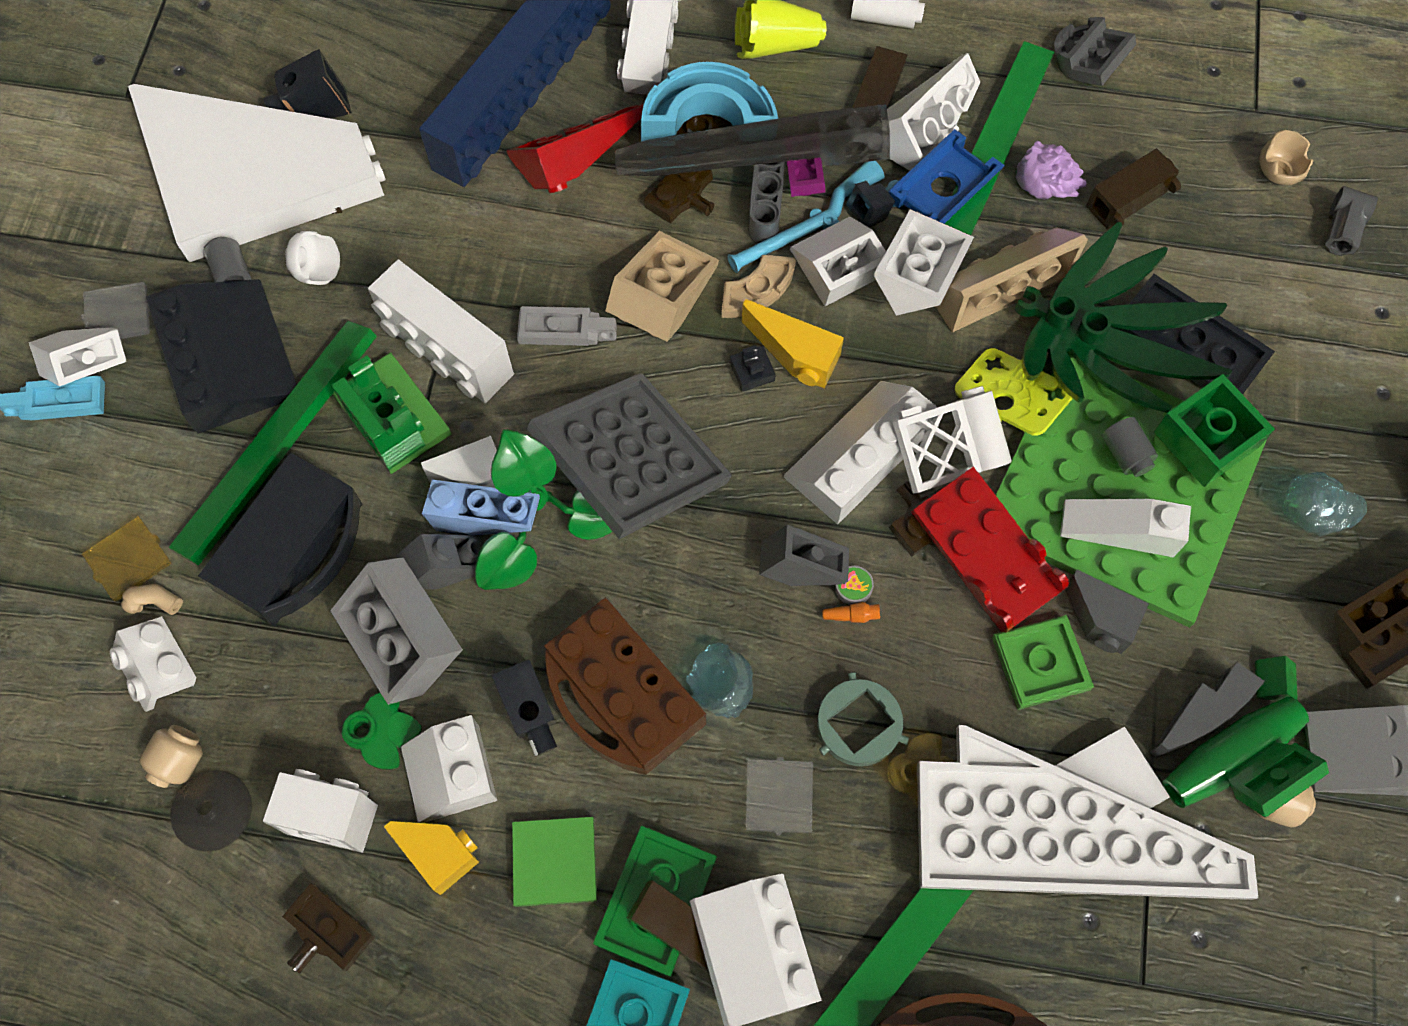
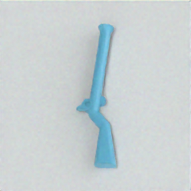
(868, 171)

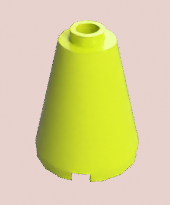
(776, 28)

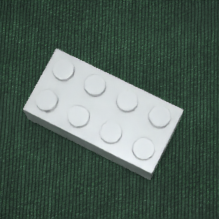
(441, 332)

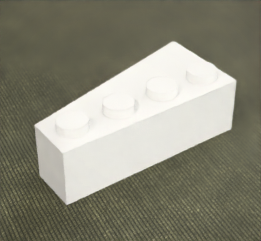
(646, 44)

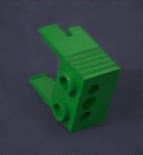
(379, 415)

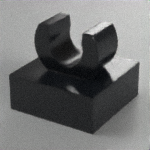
(752, 368)

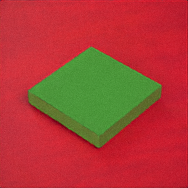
(1042, 662)
(554, 862)

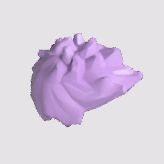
(1049, 172)

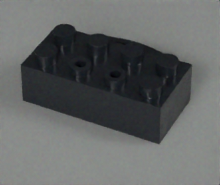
(286, 542)

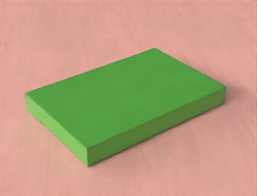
(394, 375)

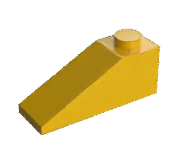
(799, 346)

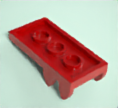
(989, 550)

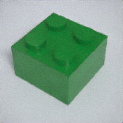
(1213, 430)

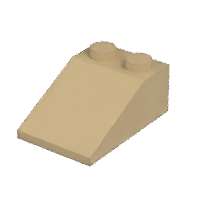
(660, 285)

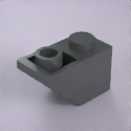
(442, 558)

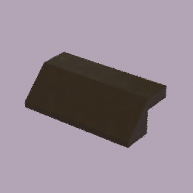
(1375, 631)

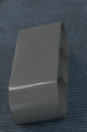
(763, 206)

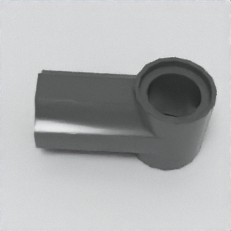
(1350, 214)

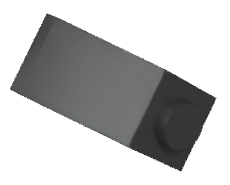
(803, 559)
(1105, 612)

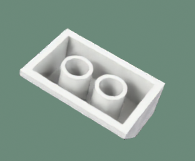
(754, 950)

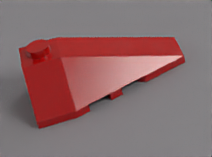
(559, 158)

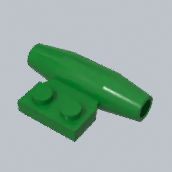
(1252, 760)

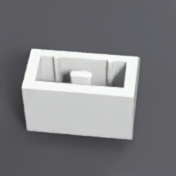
(839, 259)

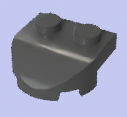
(1092, 51)

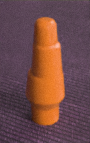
(855, 612)

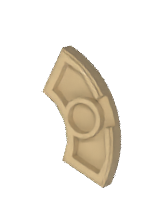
(762, 286)

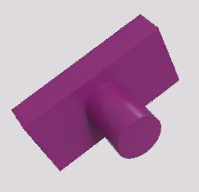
(806, 177)

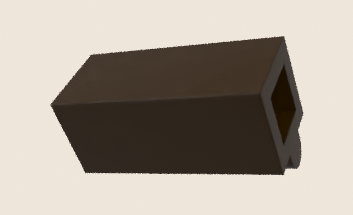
(1133, 188)

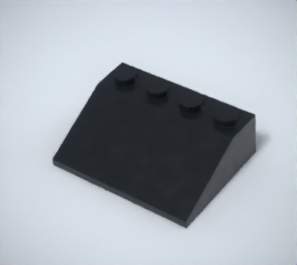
(221, 350)

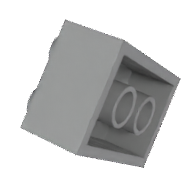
(395, 630)

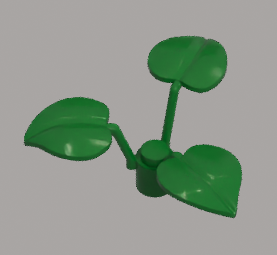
(518, 468)

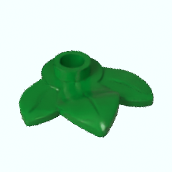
(386, 732)

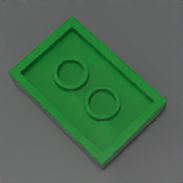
(671, 865)

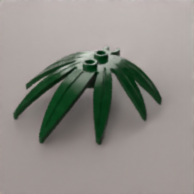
(1078, 327)

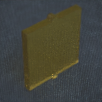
(126, 558)

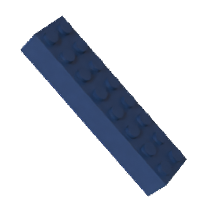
(505, 83)

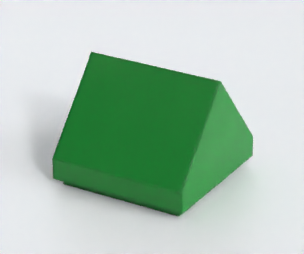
(1278, 677)

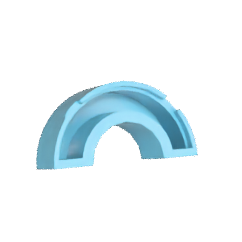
(702, 90)

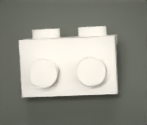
(151, 662)

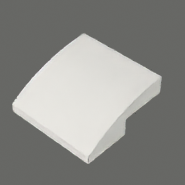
(1119, 767)

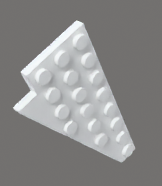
(1033, 827)

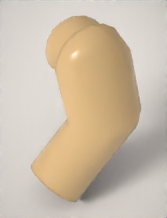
(137, 596)

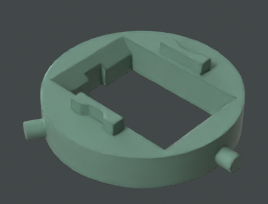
(876, 749)

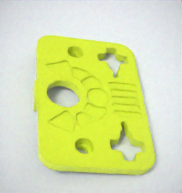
(1028, 396)

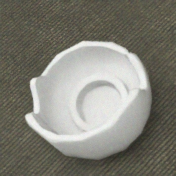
(312, 258)

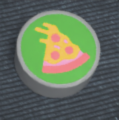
(858, 587)

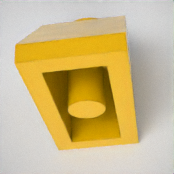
(435, 851)

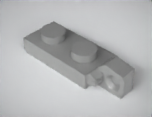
(564, 326)

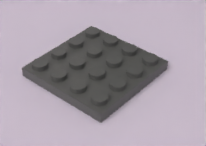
(629, 454)

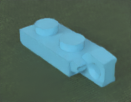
(49, 401)

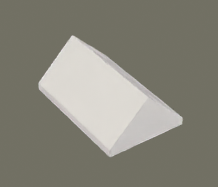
(921, 263)

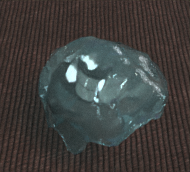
(1322, 504)
(721, 681)

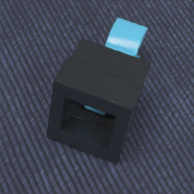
(871, 203)

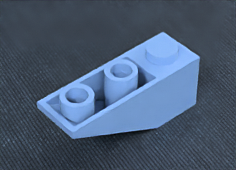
(477, 509)

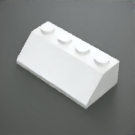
(857, 450)

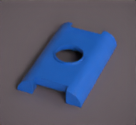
(950, 161)

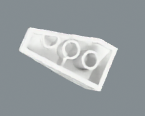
(931, 111)

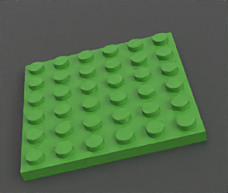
(1077, 464)

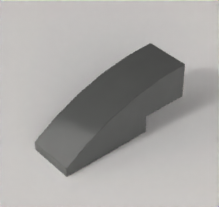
(1208, 709)

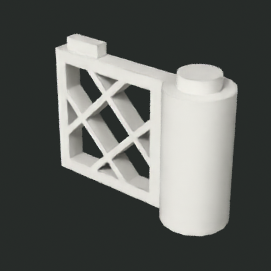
(888, 12)
(976, 426)

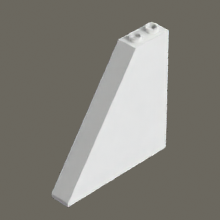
(249, 166)

